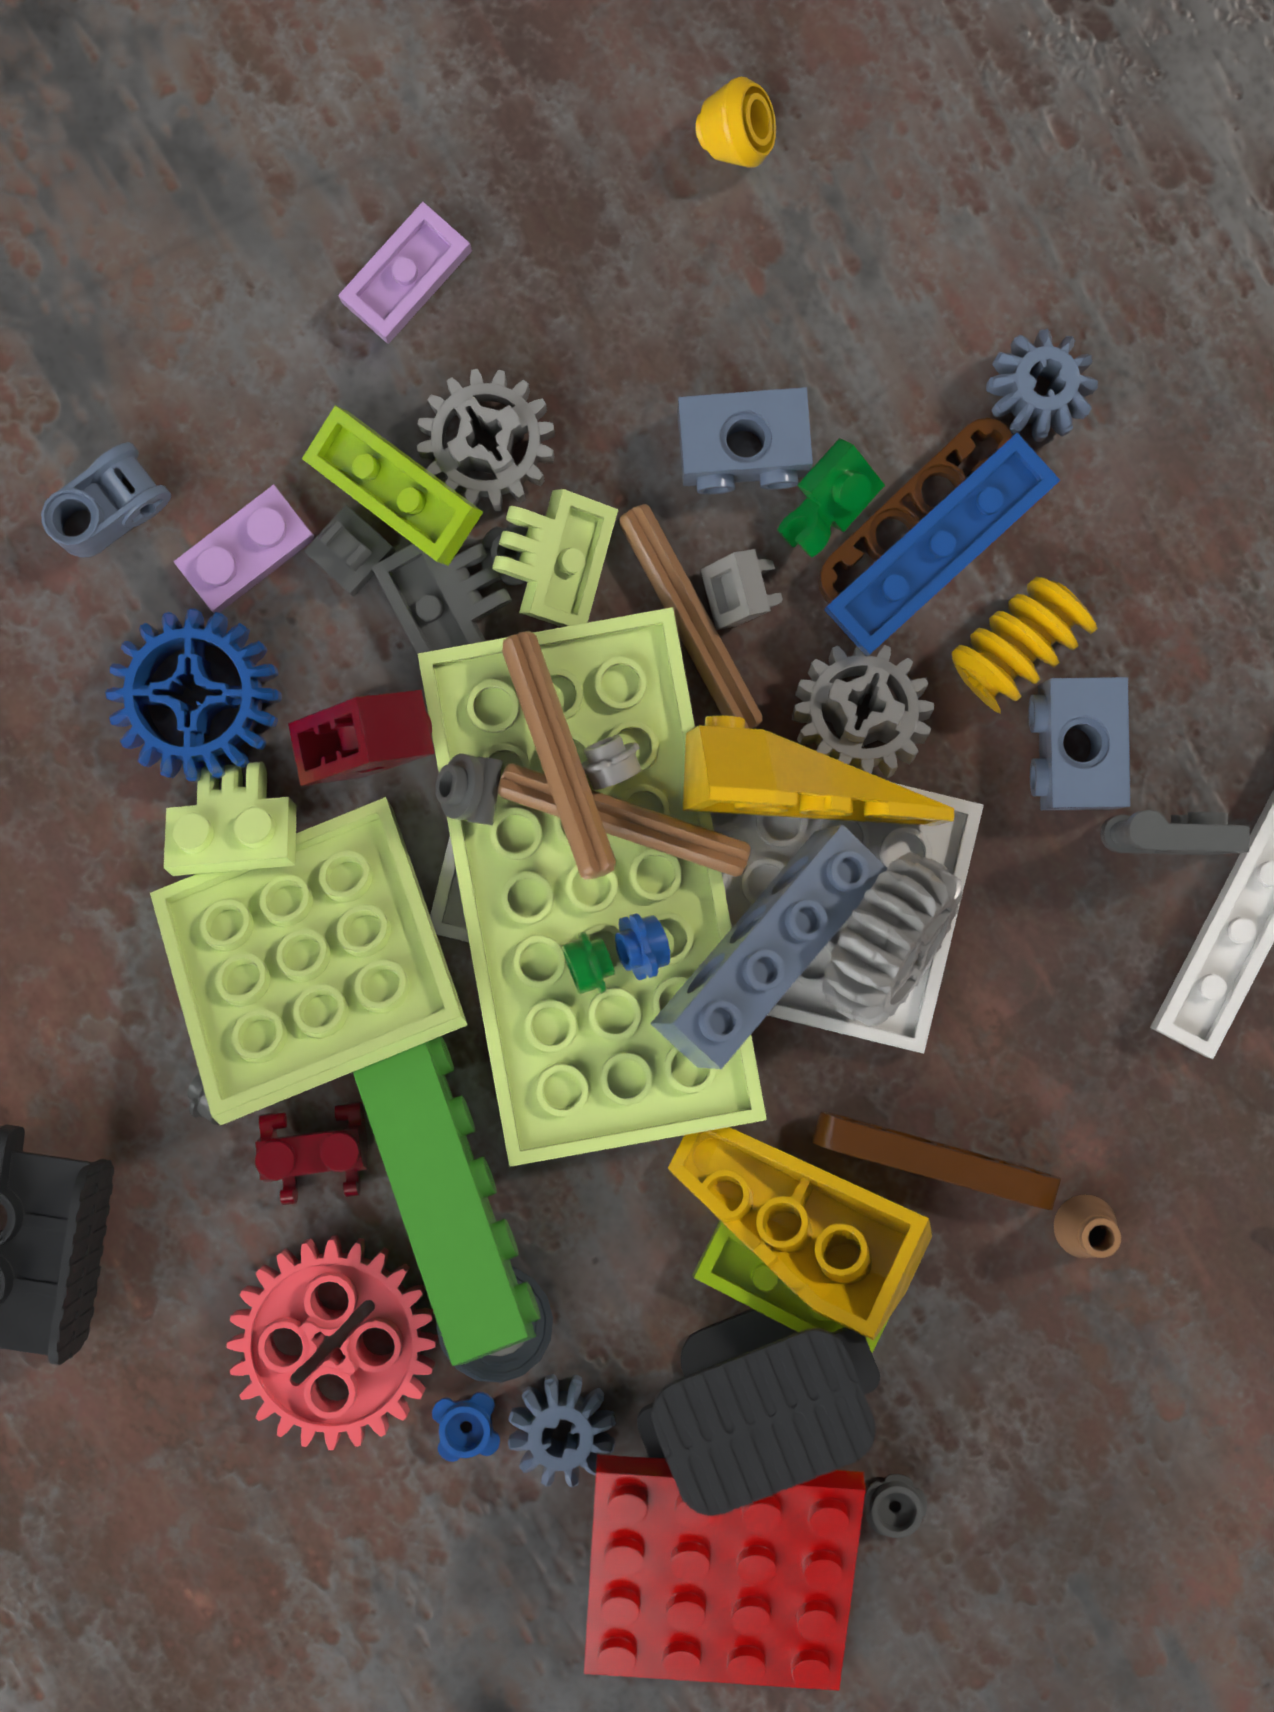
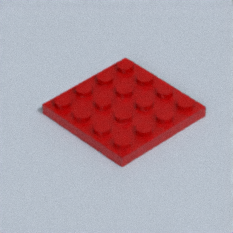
(724, 1594)

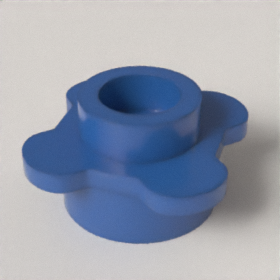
(642, 945)
(459, 1444)

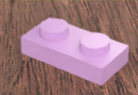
(405, 272)
(244, 549)

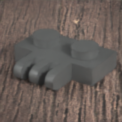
(437, 600)

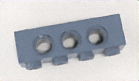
(769, 947)

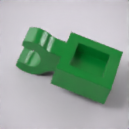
(836, 495)

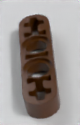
(908, 503)
(936, 1160)

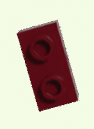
(361, 737)

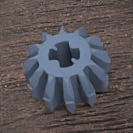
(1064, 392)
(546, 1412)

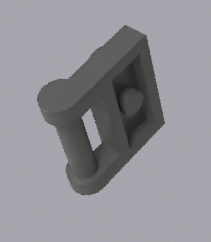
(1186, 834)

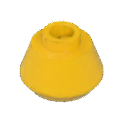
(737, 123)

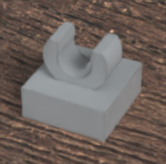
(737, 589)

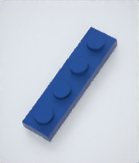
(942, 544)

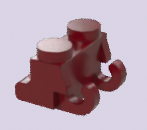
(312, 1152)

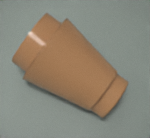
(1075, 1222)

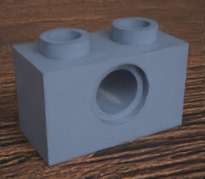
(774, 416)
(1102, 713)

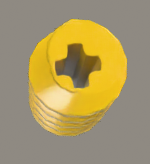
(1021, 639)

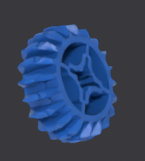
(191, 667)

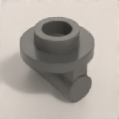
(469, 788)

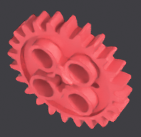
(372, 1380)

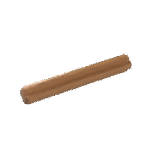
(690, 615)
(558, 756)
(635, 823)

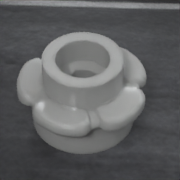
(610, 762)

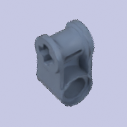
(107, 498)

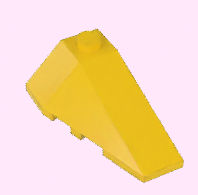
(771, 776)
(818, 1233)

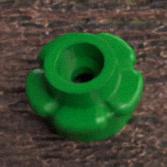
(588, 963)

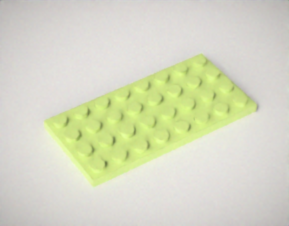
(566, 1064)

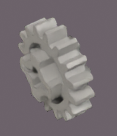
(506, 425)
(837, 702)

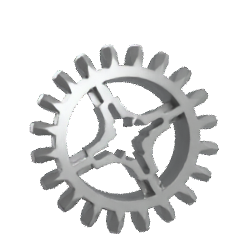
(891, 939)

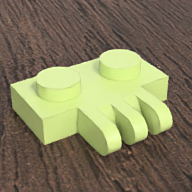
(559, 556)
(231, 826)

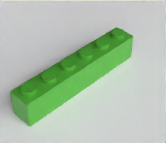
(446, 1203)

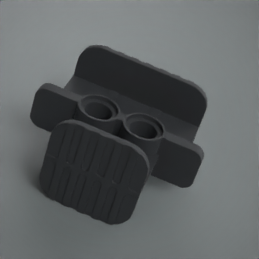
(49, 1247)
(761, 1410)

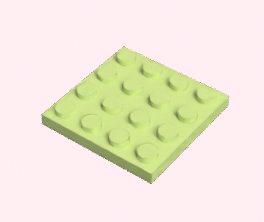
(306, 964)

